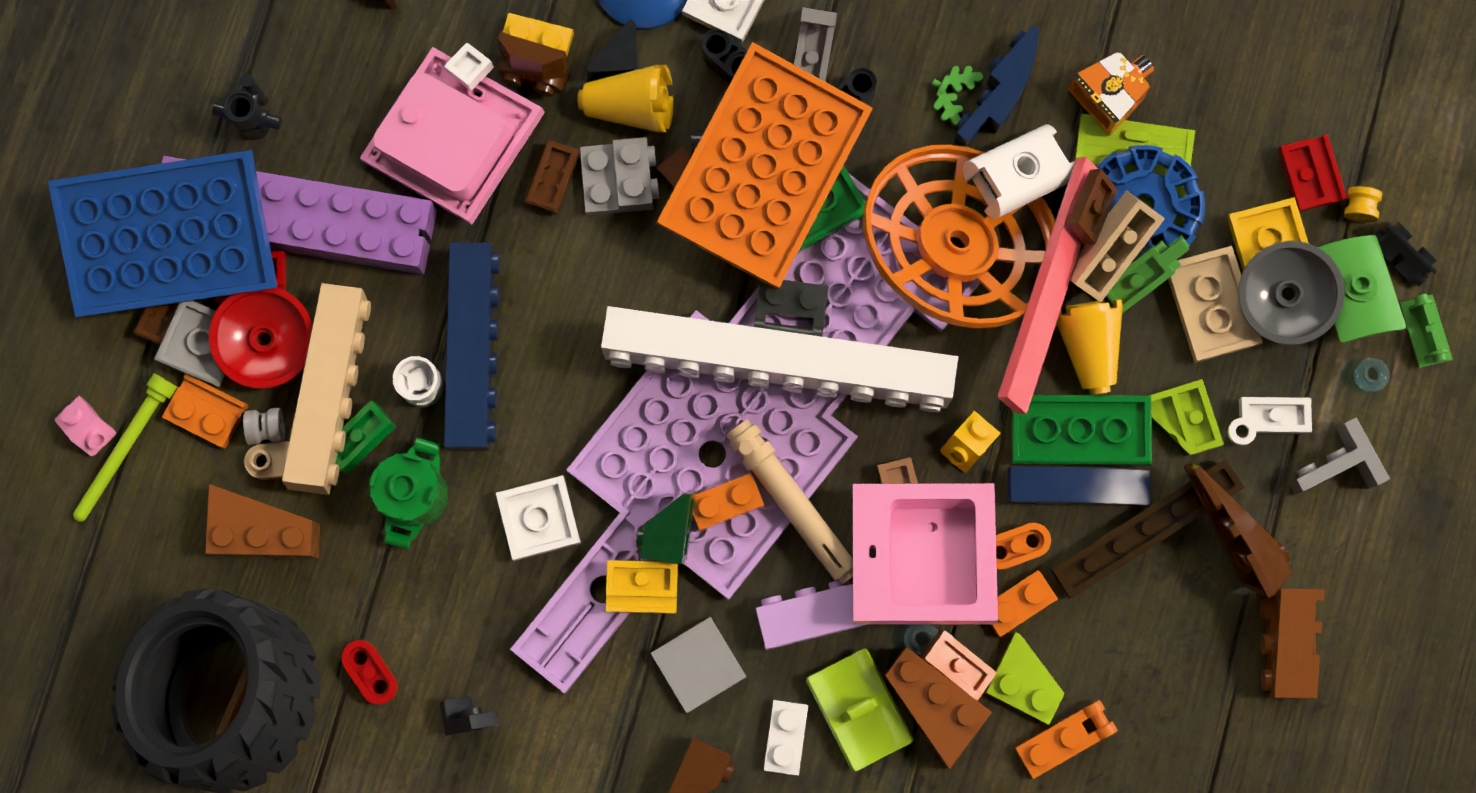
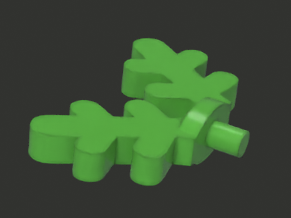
(945, 100)

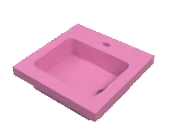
(450, 140)
(930, 554)

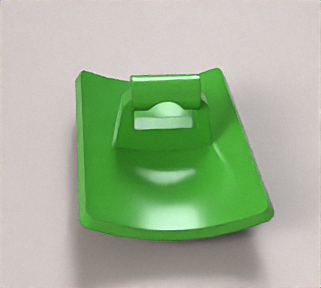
(1369, 295)

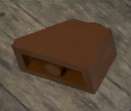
(702, 769)

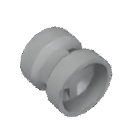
(264, 426)

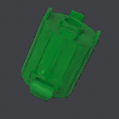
(409, 492)

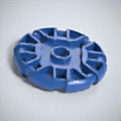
(1159, 189)

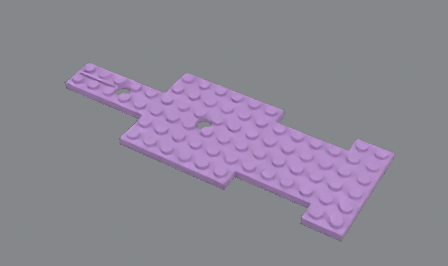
(654, 437)

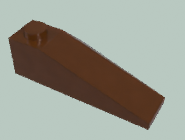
(1252, 550)

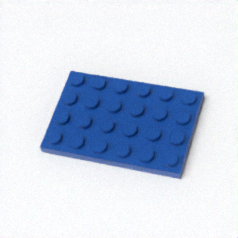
(163, 233)

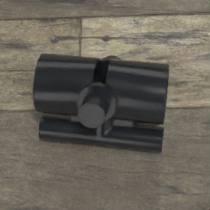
(245, 111)

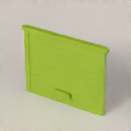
(1097, 144)

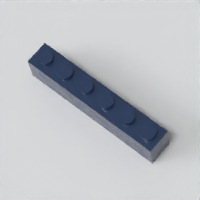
(470, 347)

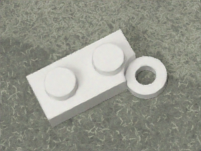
(1271, 415)

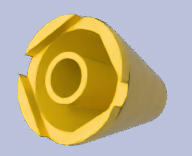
(631, 98)
(1093, 342)

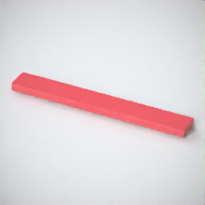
(1045, 300)

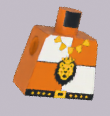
(1112, 89)

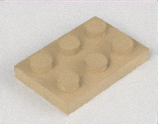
(1209, 305)

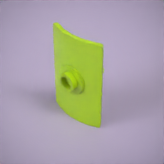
(859, 710)

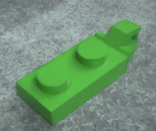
(1148, 272)

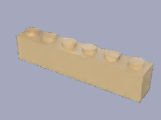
(326, 389)

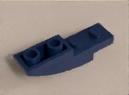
(1008, 82)

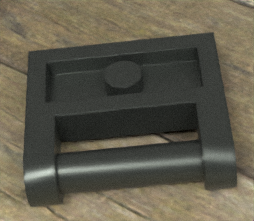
(795, 301)

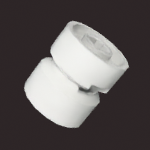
(418, 381)

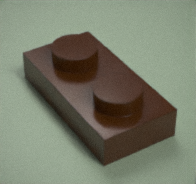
(1092, 206)

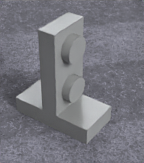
(815, 41)
(1359, 453)

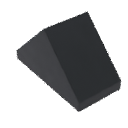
(617, 56)

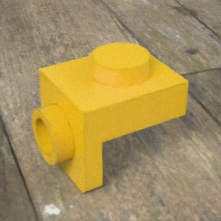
(969, 442)

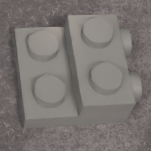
(619, 177)

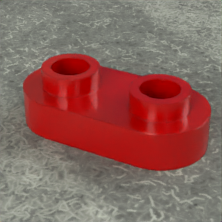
(371, 672)

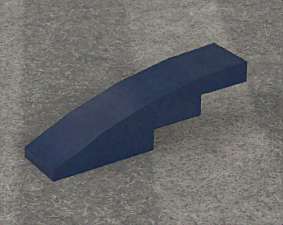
(1078, 486)

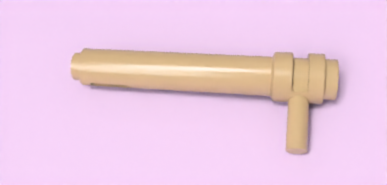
(761, 459)

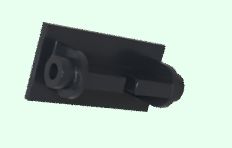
(1415, 261)

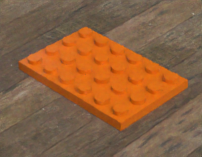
(764, 166)

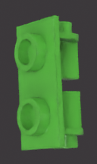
(1425, 330)

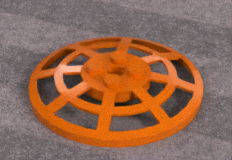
(935, 245)

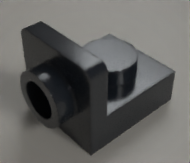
(461, 717)

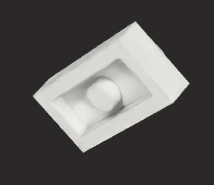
(785, 737)

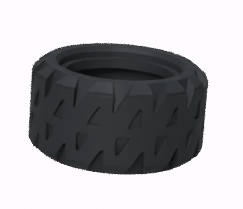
(156, 679)

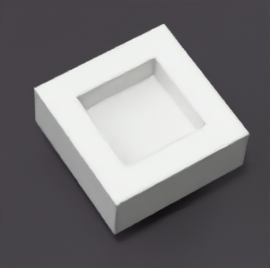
(469, 66)

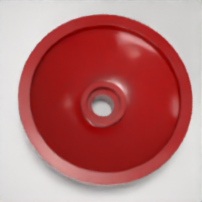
(236, 334)

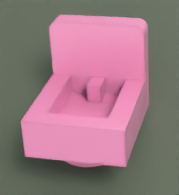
(85, 426)

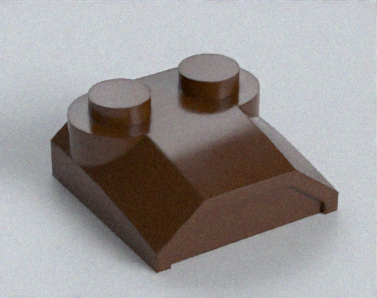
(532, 65)

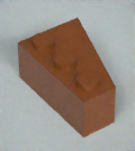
(256, 530)
(1291, 644)
(937, 705)

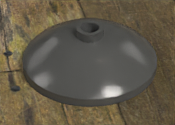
(1315, 288)

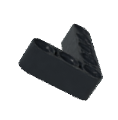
(734, 53)

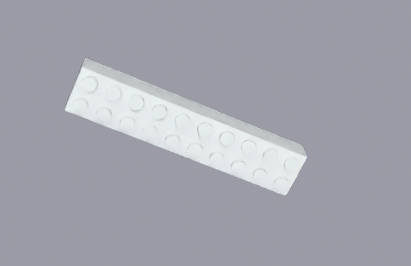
(779, 358)

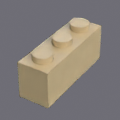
(1119, 242)

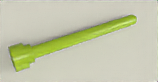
(158, 391)

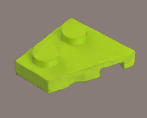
(1187, 417)
(1025, 682)

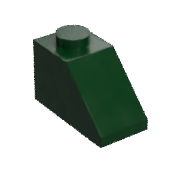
(668, 532)

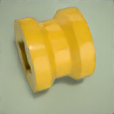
(1363, 204)

